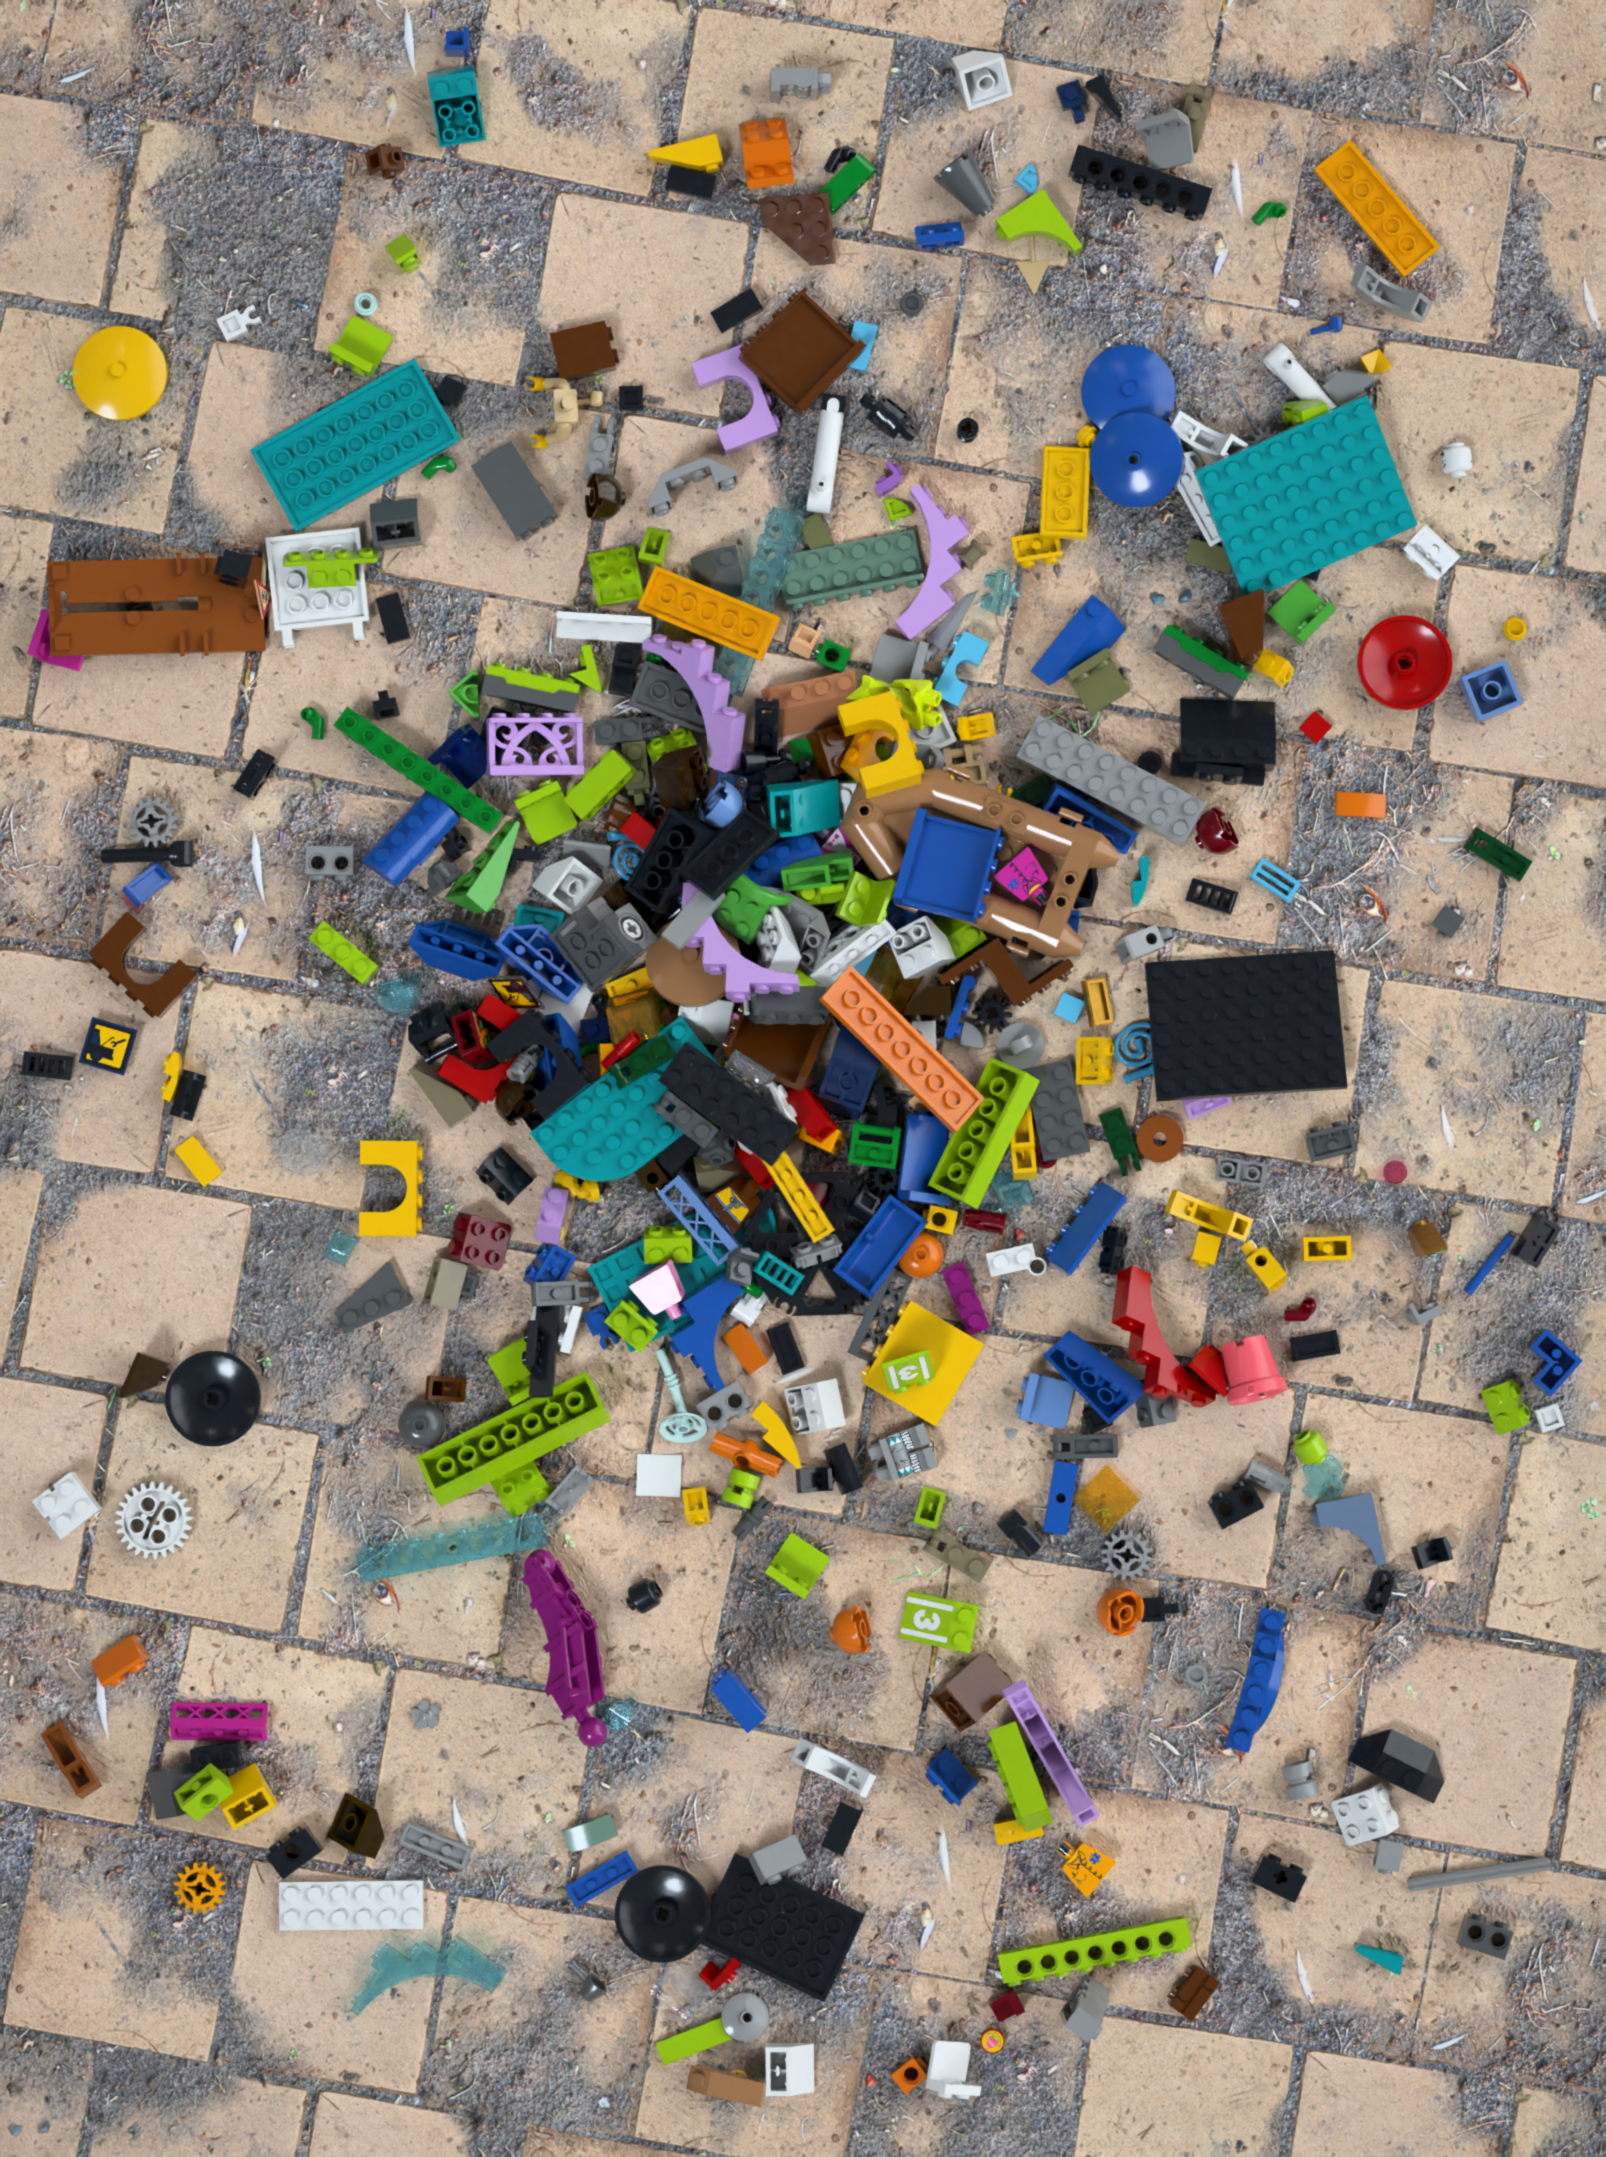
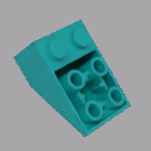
(456, 105)
(803, 806)

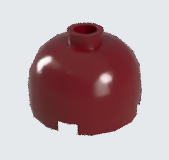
(1216, 833)

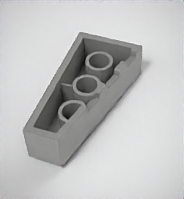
(1086, 2009)

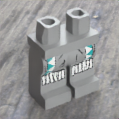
(798, 82)
(896, 1455)

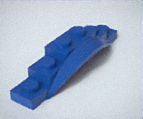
(1260, 1682)

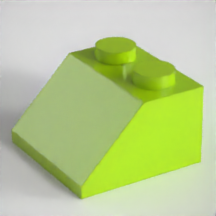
(961, 936)

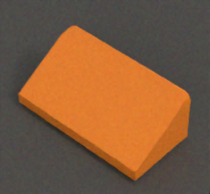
(745, 1348)

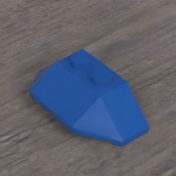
(456, 949)
(536, 956)
(547, 1066)

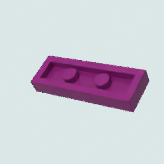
(965, 1299)

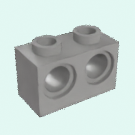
(331, 855)
(720, 1400)

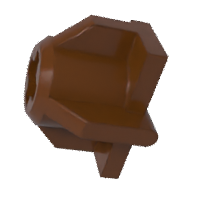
(618, 812)

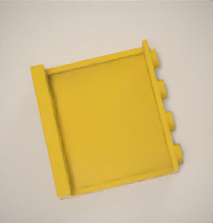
(950, 1353)

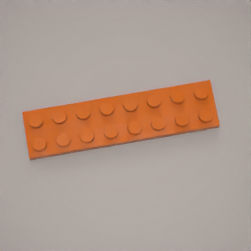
(901, 1049)

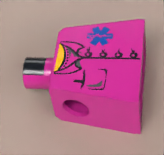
(1024, 877)

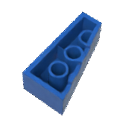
(1094, 1376)

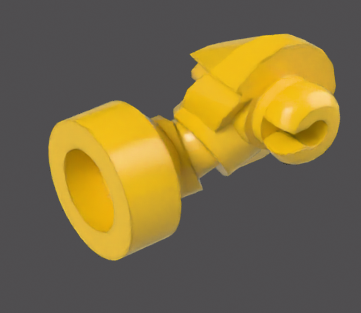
(588, 1190)

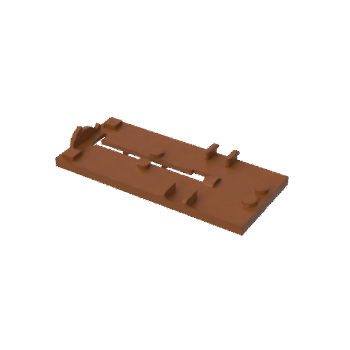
(224, 623)

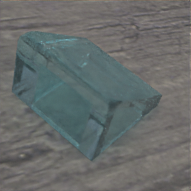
(340, 1248)

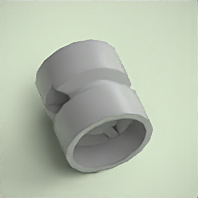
(1300, 1781)

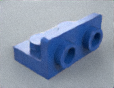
(939, 236)
(549, 1265)

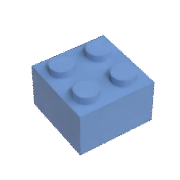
(1490, 692)

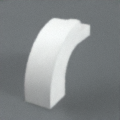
(1203, 439)
(833, 1767)

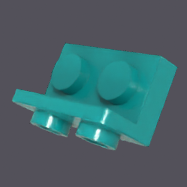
(533, 915)

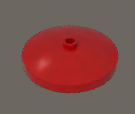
(1409, 641)

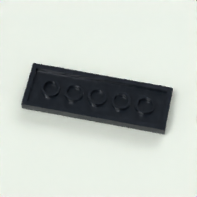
(729, 1104)

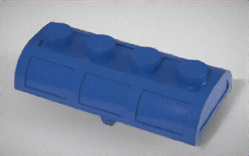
(410, 838)
(767, 868)
(880, 1246)

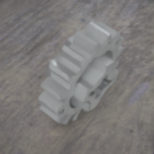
(151, 811)
(1125, 1566)

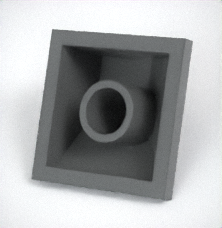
(719, 570)

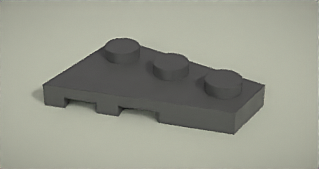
(373, 1300)

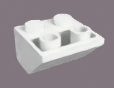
(778, 943)
(920, 948)
(814, 1407)
(789, 2068)

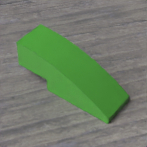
(818, 871)

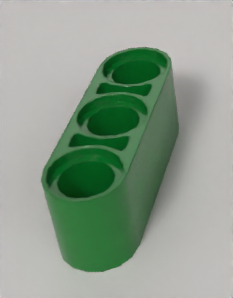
(848, 181)

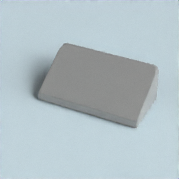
(587, 852)

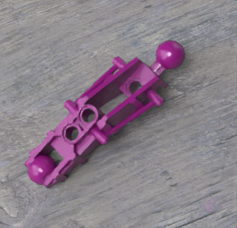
(573, 1645)

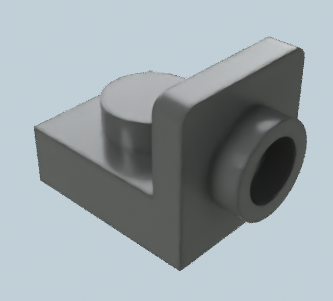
(740, 1266)

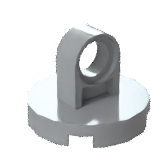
(1020, 1045)

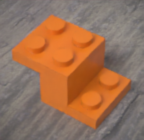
(766, 153)

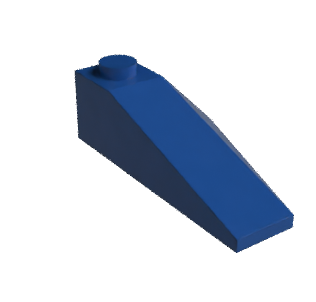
(1084, 636)
(1094, 817)

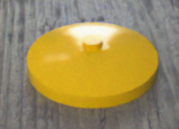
(120, 373)

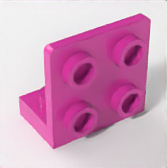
(40, 646)

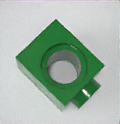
(837, 666)

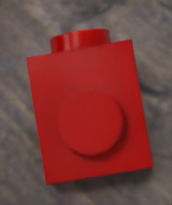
(715, 1977)

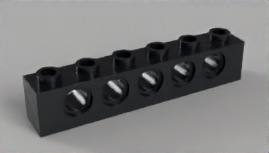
(1153, 179)

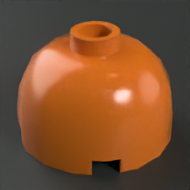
(922, 1257)
(1119, 1611)
(851, 1630)

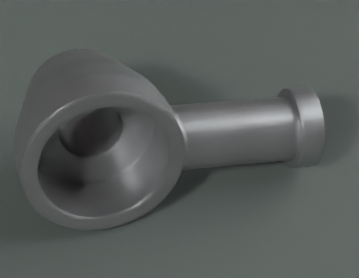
(592, 1986)

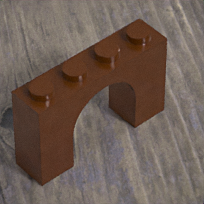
(111, 955)

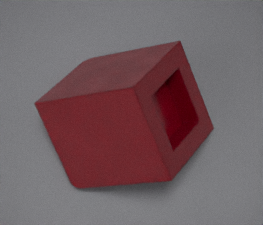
(1006, 2005)

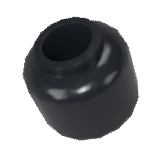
(644, 1595)

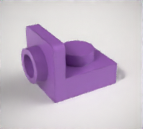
(887, 484)

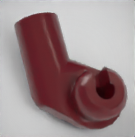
(1303, 1312)

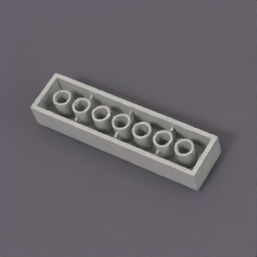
(1110, 781)

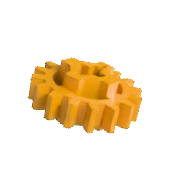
(189, 1885)

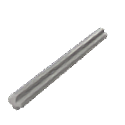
(1478, 1874)

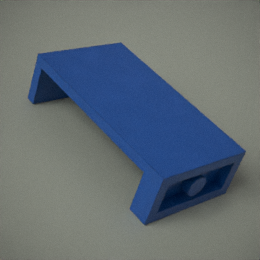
(922, 1150)

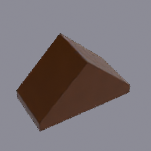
(445, 1389)

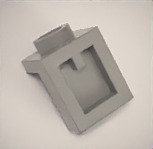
(1428, 1312)

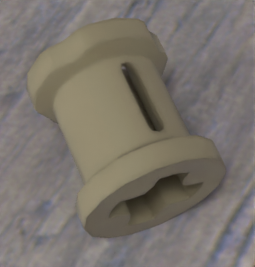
(972, 554)

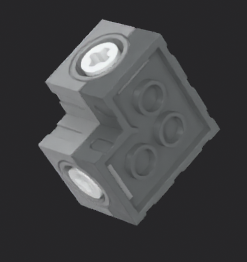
(602, 941)

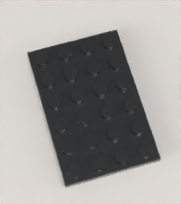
(781, 1928)

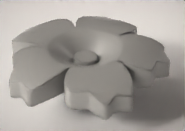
(425, 1715)

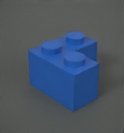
(1558, 1362)

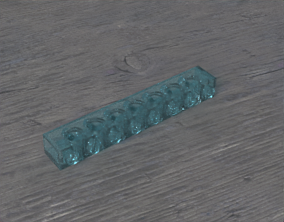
(768, 592)
(370, 1571)

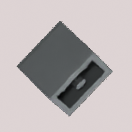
(395, 524)

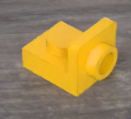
(696, 1506)

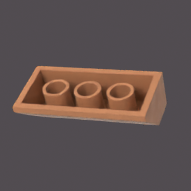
(810, 702)

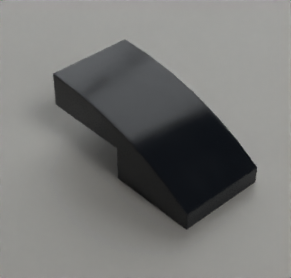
(623, 670)

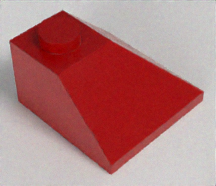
(1209, 1368)

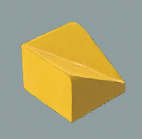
(1375, 362)

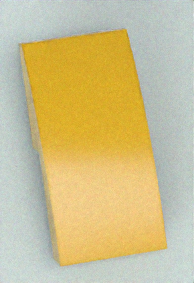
(172, 1067)

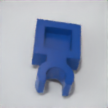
(596, 1324)

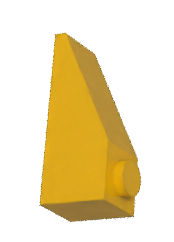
(695, 154)

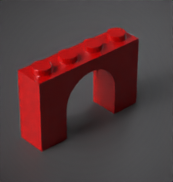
(481, 1082)
(811, 1116)

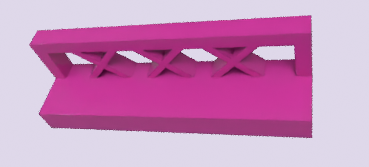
(218, 1726)

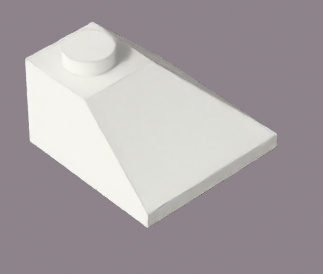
(982, 78)
(567, 884)
(709, 1022)

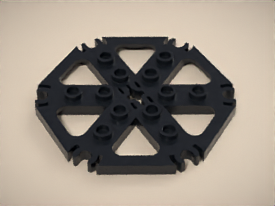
(780, 1244)

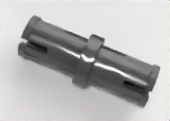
(752, 1518)

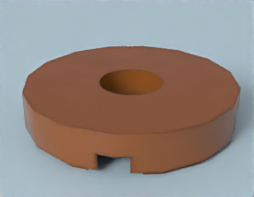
(1173, 1135)

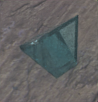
(1011, 1193)

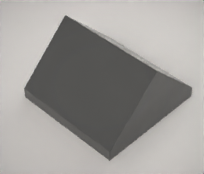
(162, 1788)

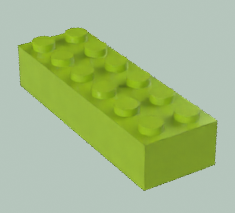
(985, 1136)

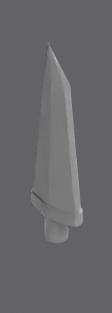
(944, 633)

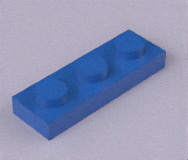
(601, 1878)

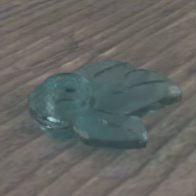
(1320, 1476)

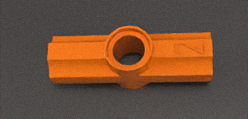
(746, 1455)

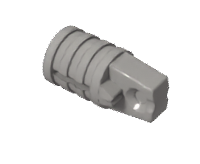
(525, 1063)
(1265, 1476)

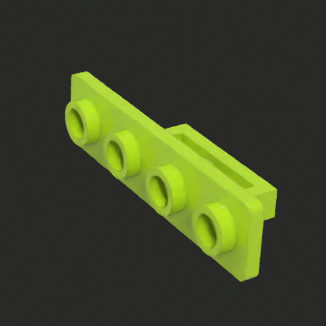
(331, 568)

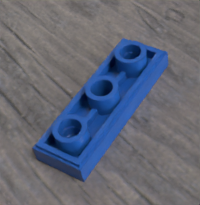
(1058, 1513)

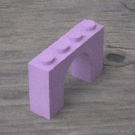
(759, 422)

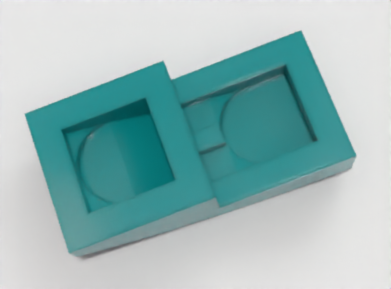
(1138, 887)

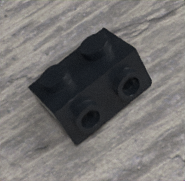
(504, 1176)

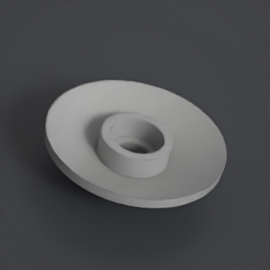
(733, 2014)

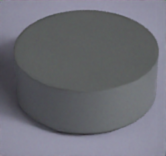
(911, 304)

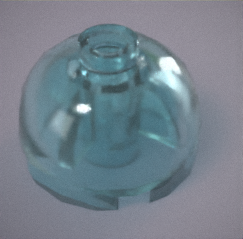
(398, 996)

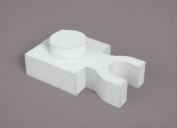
(235, 324)

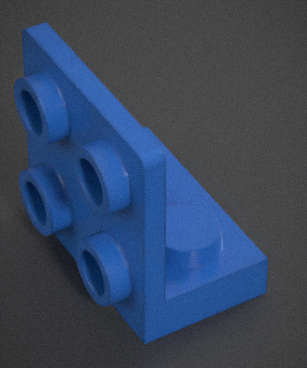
(950, 1776)

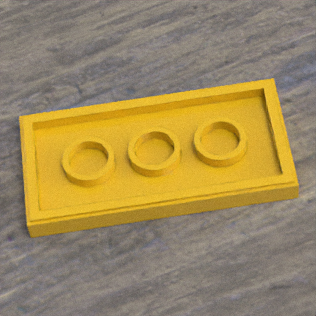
(1064, 492)

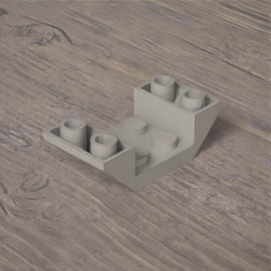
(696, 471)
(808, 928)

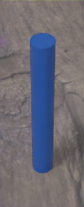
(1489, 1264)

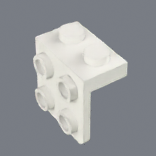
(1365, 1815)
(949, 2070)

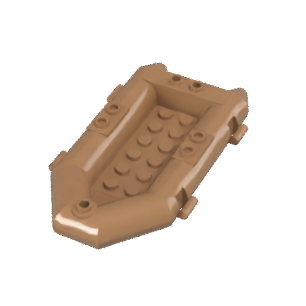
(883, 824)

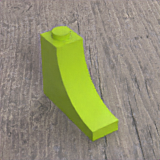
(1037, 218)

